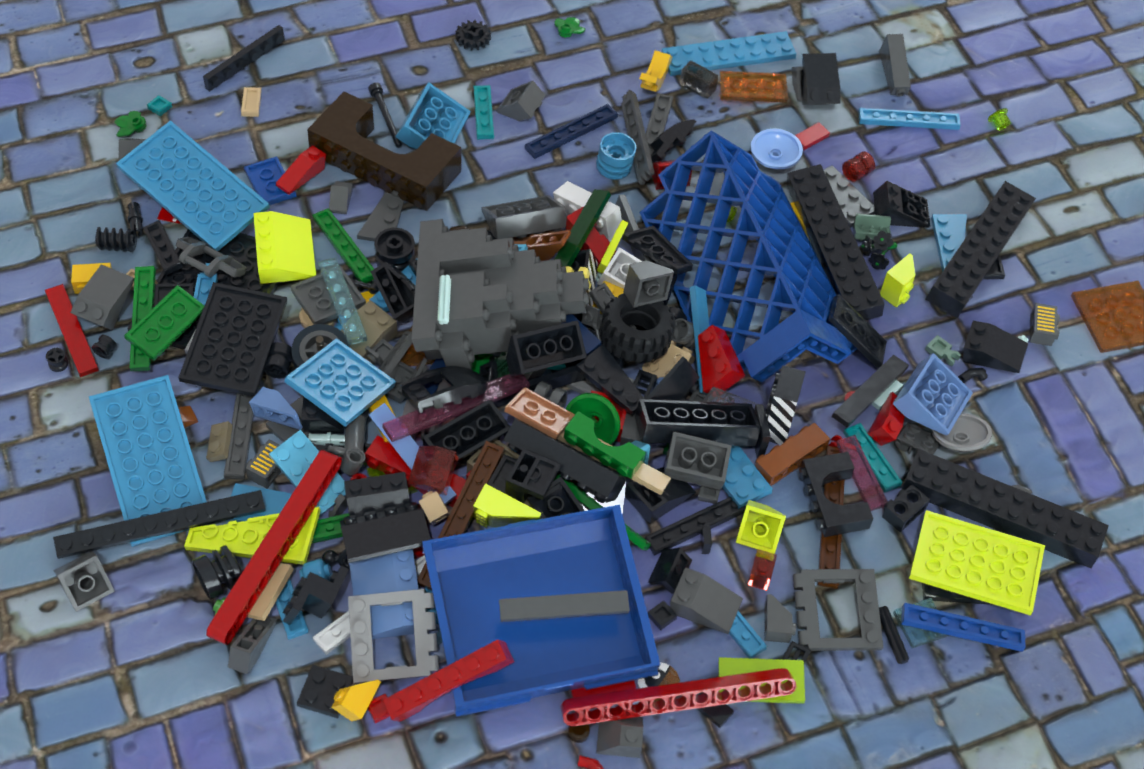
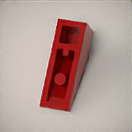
(302, 170)
(887, 423)

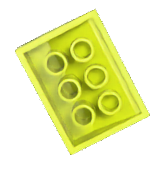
(283, 247)
(499, 509)

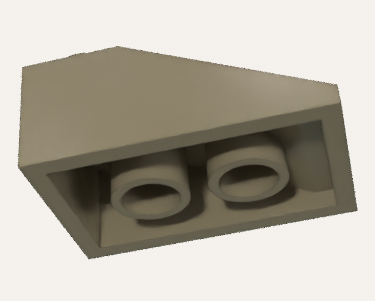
(377, 326)

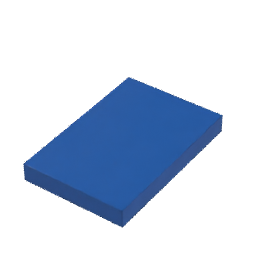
(263, 179)

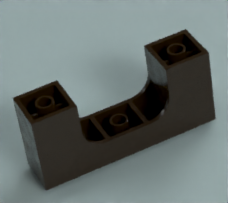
(416, 176)

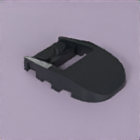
(463, 384)

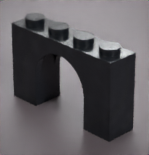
(831, 517)

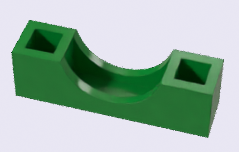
(623, 458)

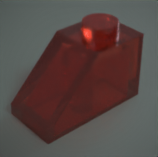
(762, 569)

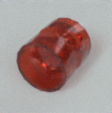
(858, 166)

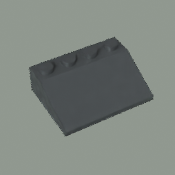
(525, 217)

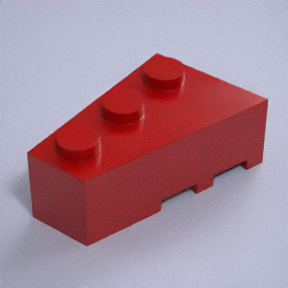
(595, 242)
(718, 360)

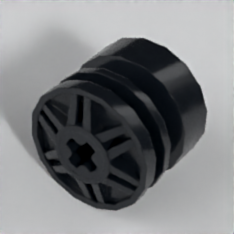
(217, 572)

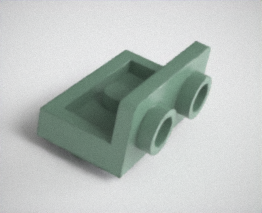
(870, 225)

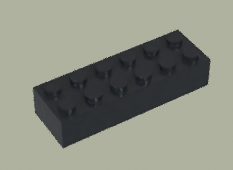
(715, 421)
(572, 463)

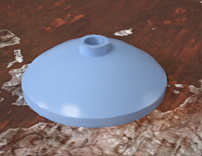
(776, 149)

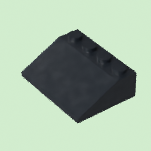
(384, 532)

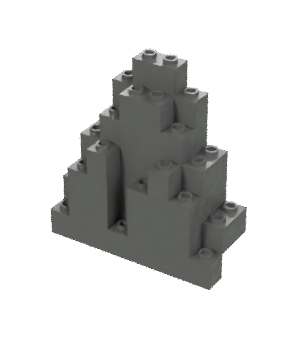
(491, 294)

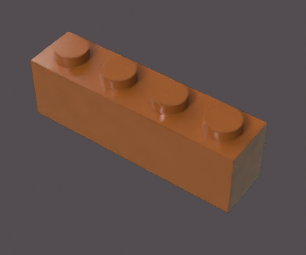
(789, 455)

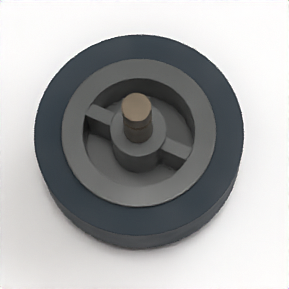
(312, 340)

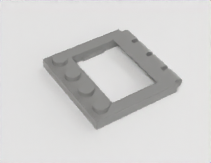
(362, 636)

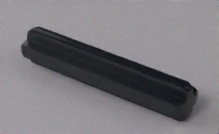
(893, 635)

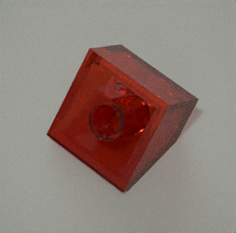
(433, 469)

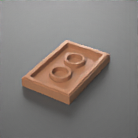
(539, 413)

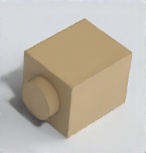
(434, 507)

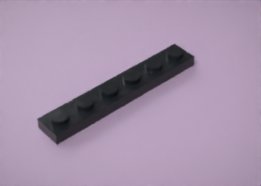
(243, 58)

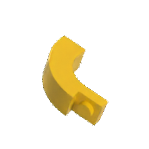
(656, 72)

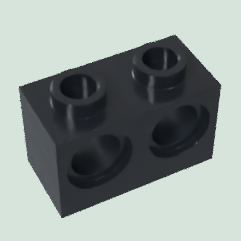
(908, 510)

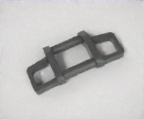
(224, 262)

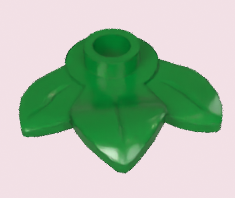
(568, 26)
(128, 124)

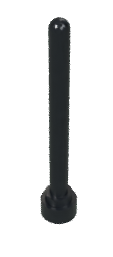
(376, 91)

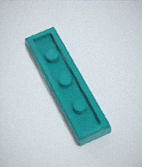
(483, 112)
(880, 466)

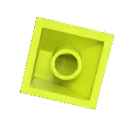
(760, 527)

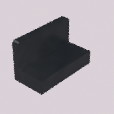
(670, 568)

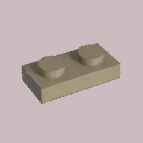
(219, 441)

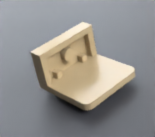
(666, 362)

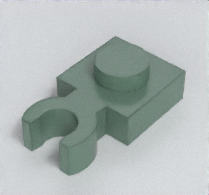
(942, 349)

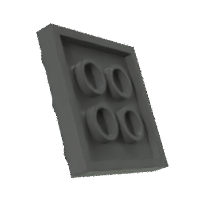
(316, 301)

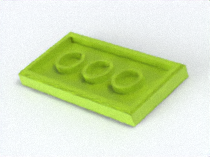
(736, 666)

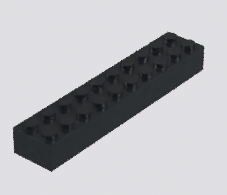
(834, 240)
(980, 249)
(1007, 508)

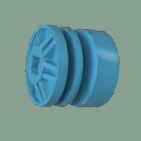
(616, 155)

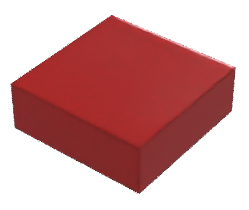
(378, 709)

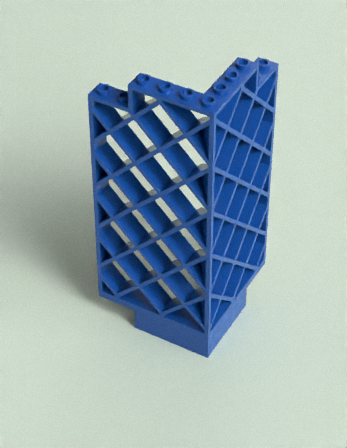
(781, 252)

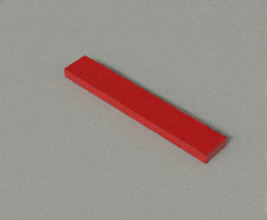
(71, 331)

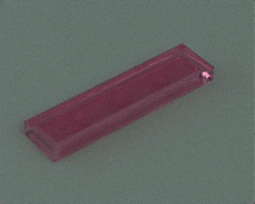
(863, 474)

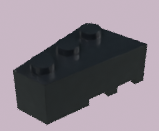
(396, 291)

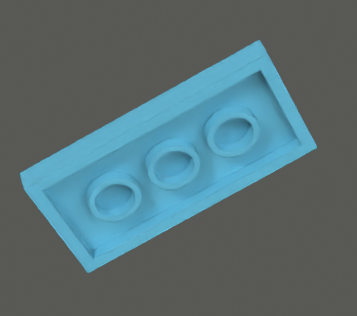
(295, 458)

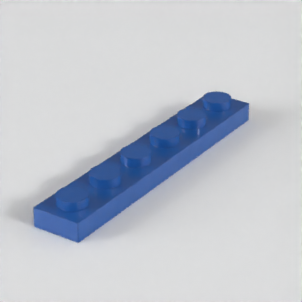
(963, 627)

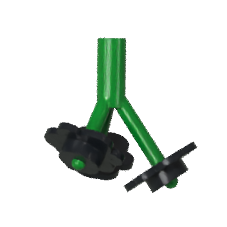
(882, 241)

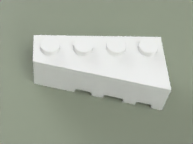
(575, 197)

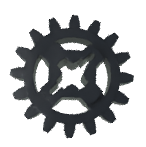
(473, 35)

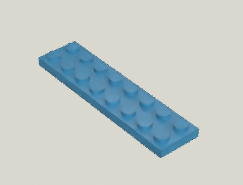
(732, 52)

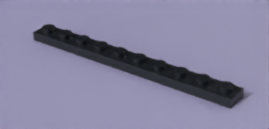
(158, 524)

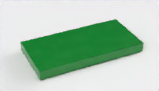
(165, 323)

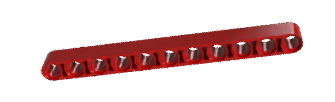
(273, 548)
(667, 693)

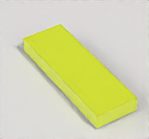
(612, 247)

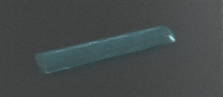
(342, 301)

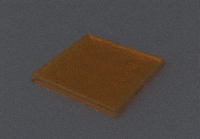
(1113, 315)

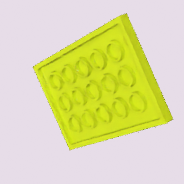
(977, 562)

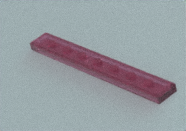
(415, 421)

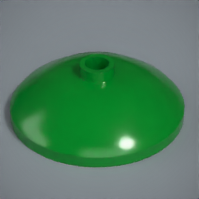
(594, 405)

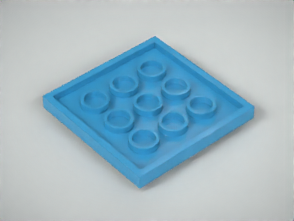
(340, 382)

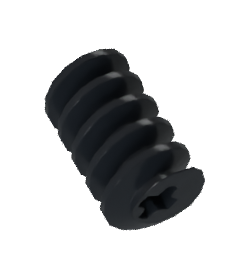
(116, 240)

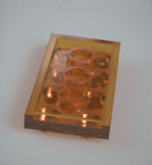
(753, 86)

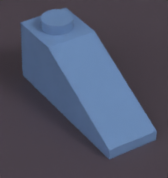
(273, 407)

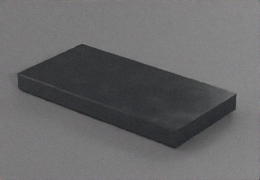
(857, 331)

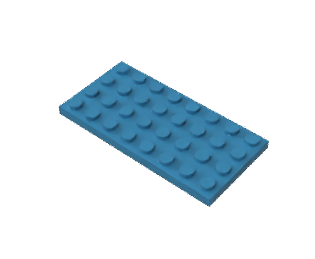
(192, 185)
(147, 450)

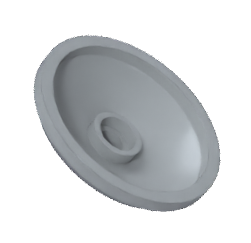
(966, 435)

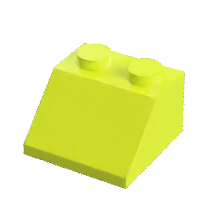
(899, 282)

